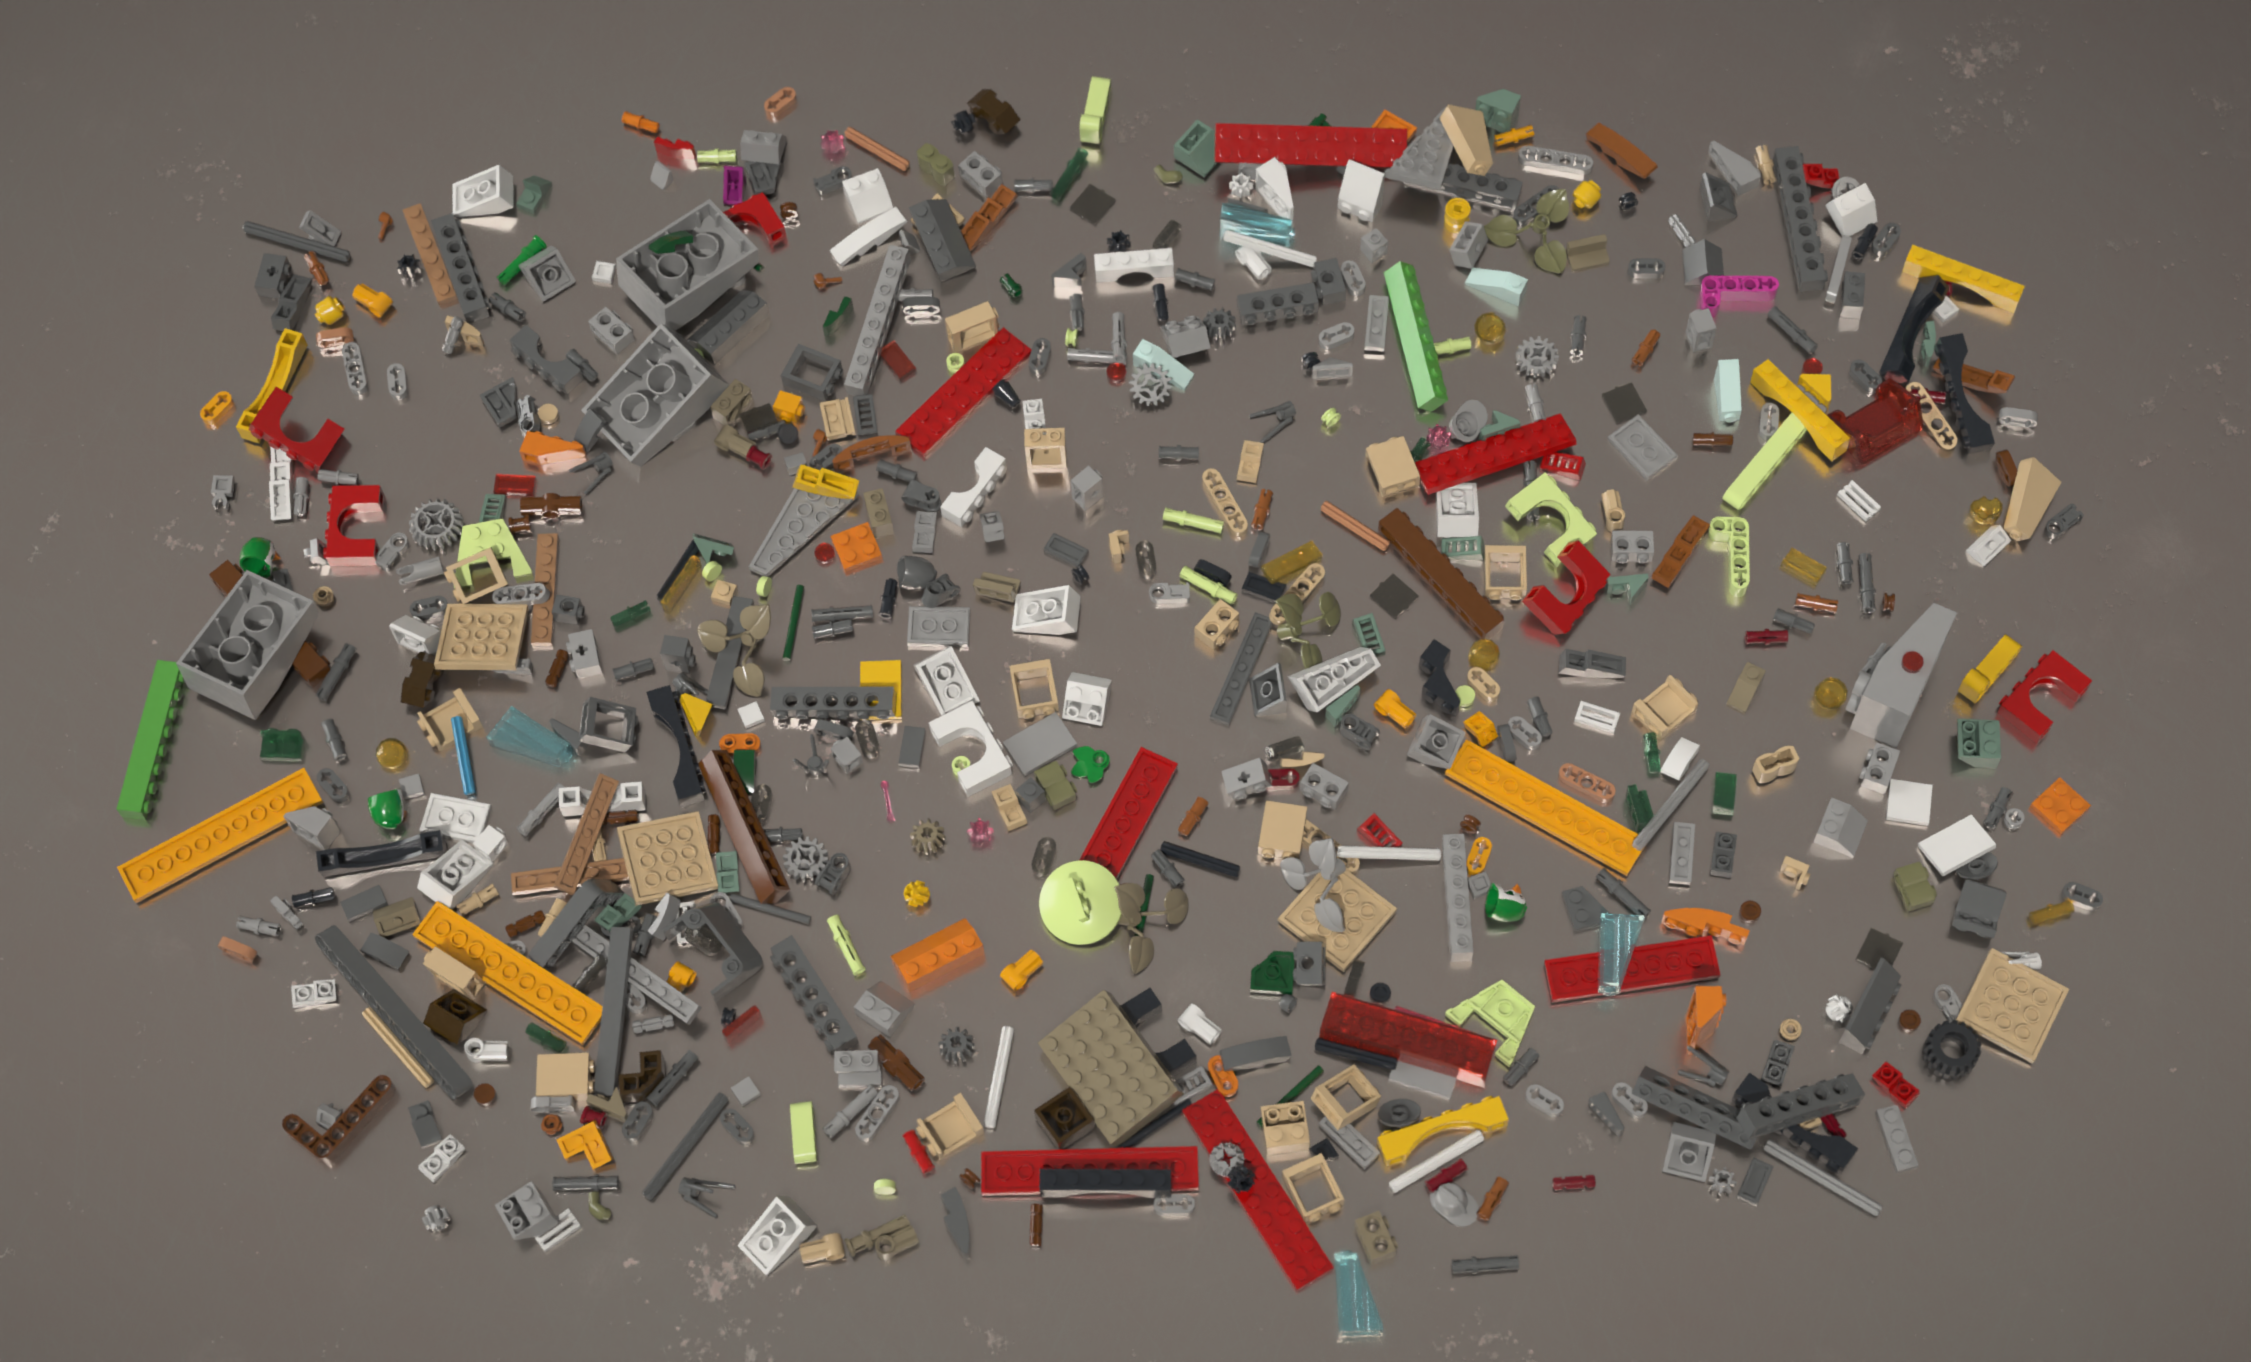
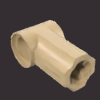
(1613, 510)
(827, 1248)

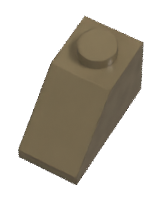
(1746, 687)

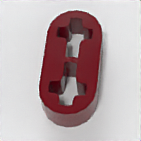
(1280, 779)

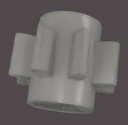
(1722, 1175)
(436, 1218)

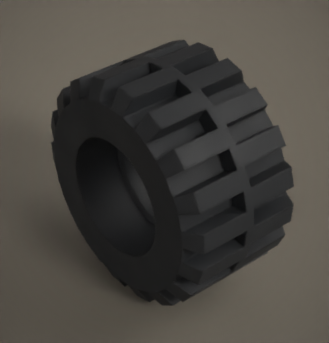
(1941, 1062)

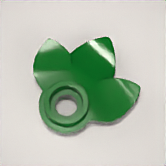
(1087, 763)

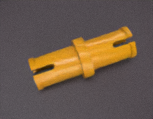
(1514, 135)

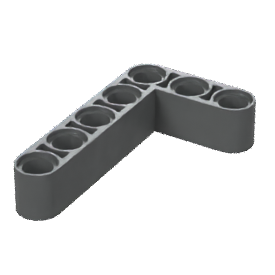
(572, 918)

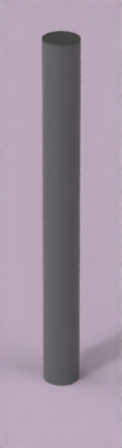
(770, 908)

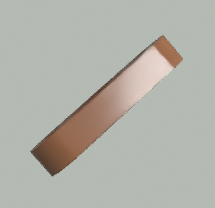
(1603, 784)

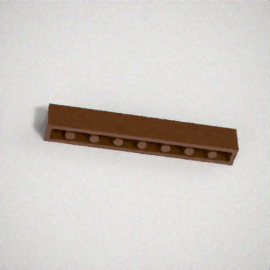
(1441, 574)
(307, 662)
(743, 826)

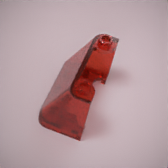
(1882, 423)

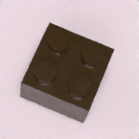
(1064, 1118)

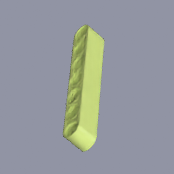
(1764, 462)

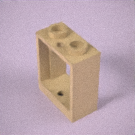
(972, 326)
(1038, 444)
(1500, 553)
(494, 564)
(1033, 670)
(453, 973)
(1331, 1107)
(1303, 1169)

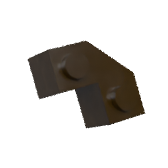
(998, 114)
(418, 687)
(637, 1086)

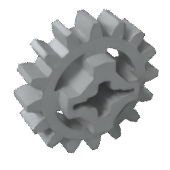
(1537, 356)
(1141, 386)
(808, 850)

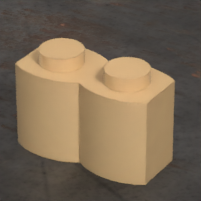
(1775, 764)

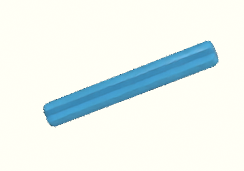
(463, 755)

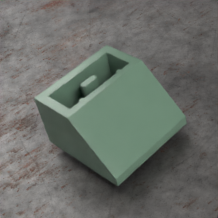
(1499, 109)
(1197, 148)
(1979, 742)

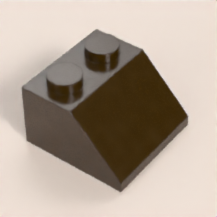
(454, 1016)

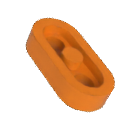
(739, 742)
(1222, 1077)

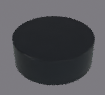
(787, 433)
(1380, 993)

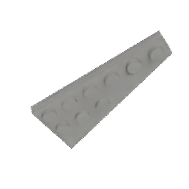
(1425, 158)
(795, 525)

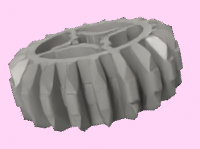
(436, 513)

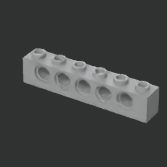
(1457, 897)

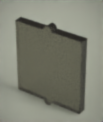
(1092, 204)
(1624, 402)
(758, 418)
(1394, 596)
(1877, 946)

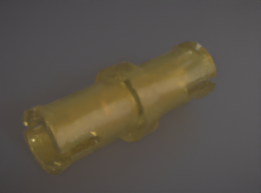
(2051, 912)

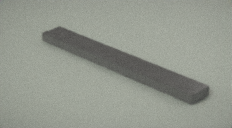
(613, 1011)

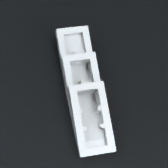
(868, 235)
(281, 485)

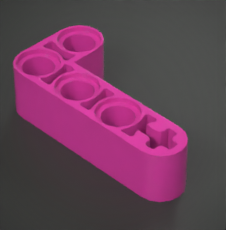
(1739, 292)

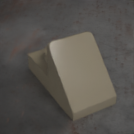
(614, 1107)

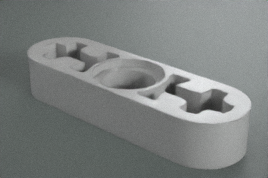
(349, 362)
(529, 599)
(863, 1122)

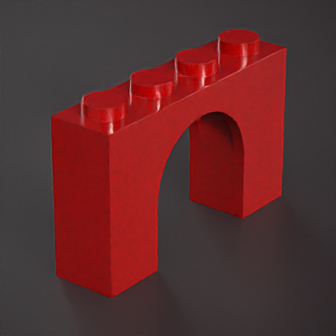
(760, 213)
(310, 453)
(343, 503)
(1589, 578)
(2051, 671)

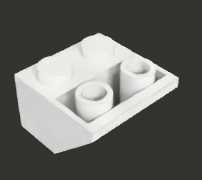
(1086, 698)

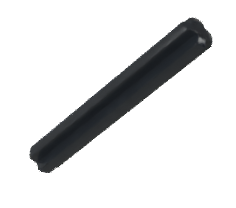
(691, 550)
(1200, 859)
(1356, 1053)

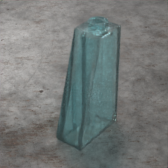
(1256, 224)
(527, 738)
(1616, 945)
(1355, 1304)

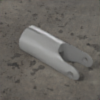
(421, 570)

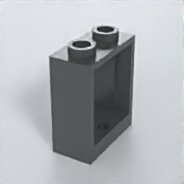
(796, 361)
(587, 724)

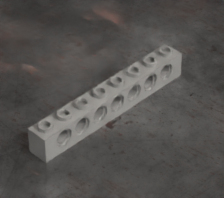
(877, 321)

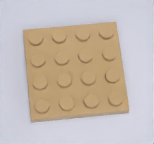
(481, 637)
(667, 857)
(1362, 913)
(2012, 1005)

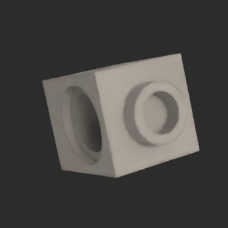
(1374, 245)
(846, 755)

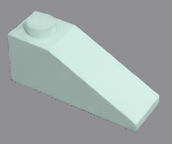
(1499, 284)
(1150, 353)

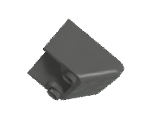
(744, 957)

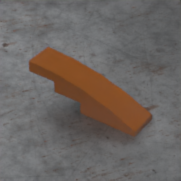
(1622, 150)
(988, 216)
(1680, 551)

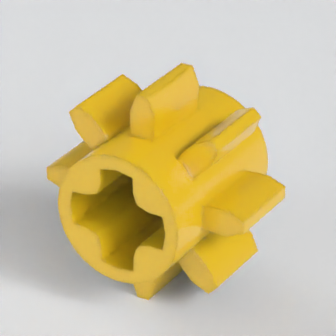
(916, 893)

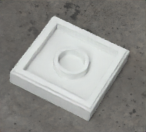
(1909, 802)

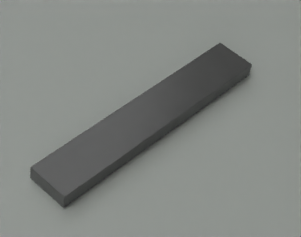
(728, 658)
(1241, 669)

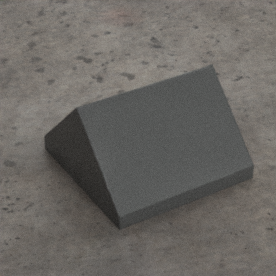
(1717, 198)
(1701, 261)
(1268, 692)

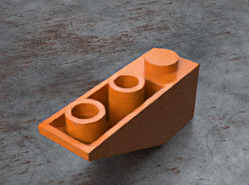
(545, 450)

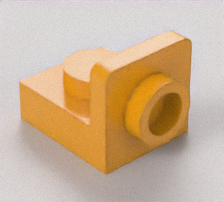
(1481, 728)

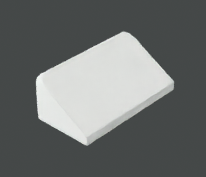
(1989, 544)

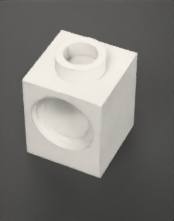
(491, 842)

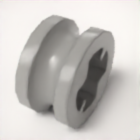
(2019, 819)

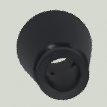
(1006, 393)

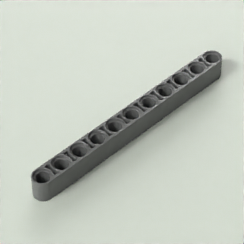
(394, 1012)

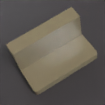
(1587, 252)
(997, 586)
(396, 917)

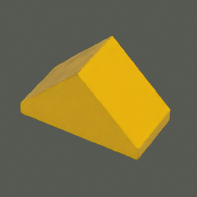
(1818, 385)
(695, 711)

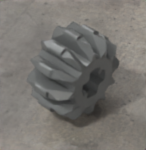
(1219, 323)
(959, 1052)

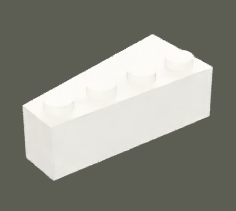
(1330, 679)

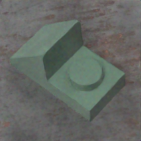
(533, 193)
(1501, 424)
(707, 544)
(1631, 584)

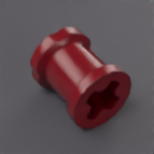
(759, 457)
(590, 1115)

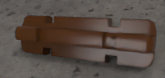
(556, 668)
(620, 817)
(713, 833)
(525, 923)
(1036, 1225)

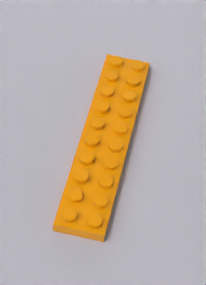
(1545, 807)
(218, 835)
(511, 973)

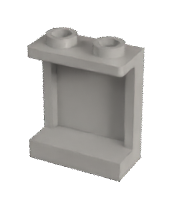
(858, 1068)

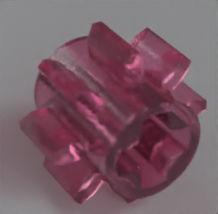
(832, 142)
(1440, 432)
(980, 826)

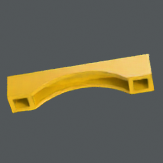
(1998, 290)
(286, 359)
(1824, 431)
(1483, 1116)

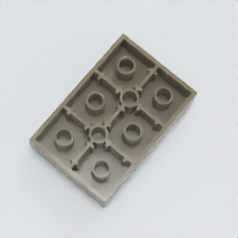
(1111, 1068)

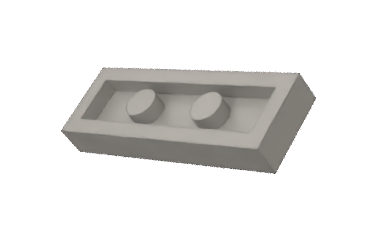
(1376, 323)
(1682, 853)
(1896, 1138)
(1352, 1142)

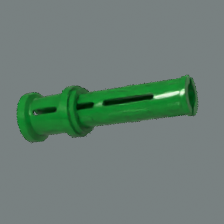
(527, 252)

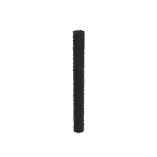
(1155, 1125)

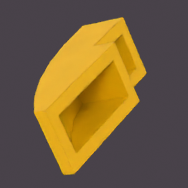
(825, 482)

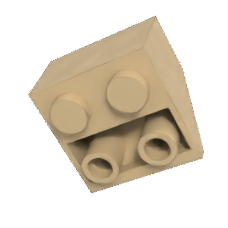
(1285, 1128)

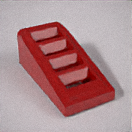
(1568, 472)
(1379, 824)

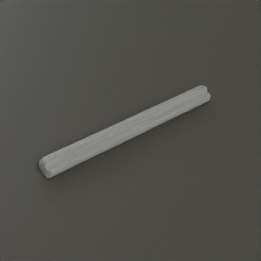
(1670, 804)
(1823, 1177)

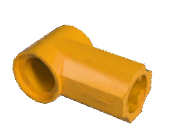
(376, 302)
(1390, 705)
(1017, 974)
(681, 976)

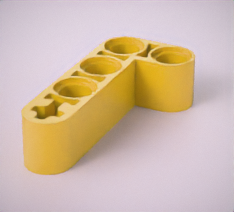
(1991, 667)

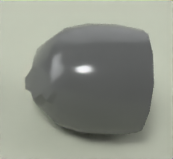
(915, 572)

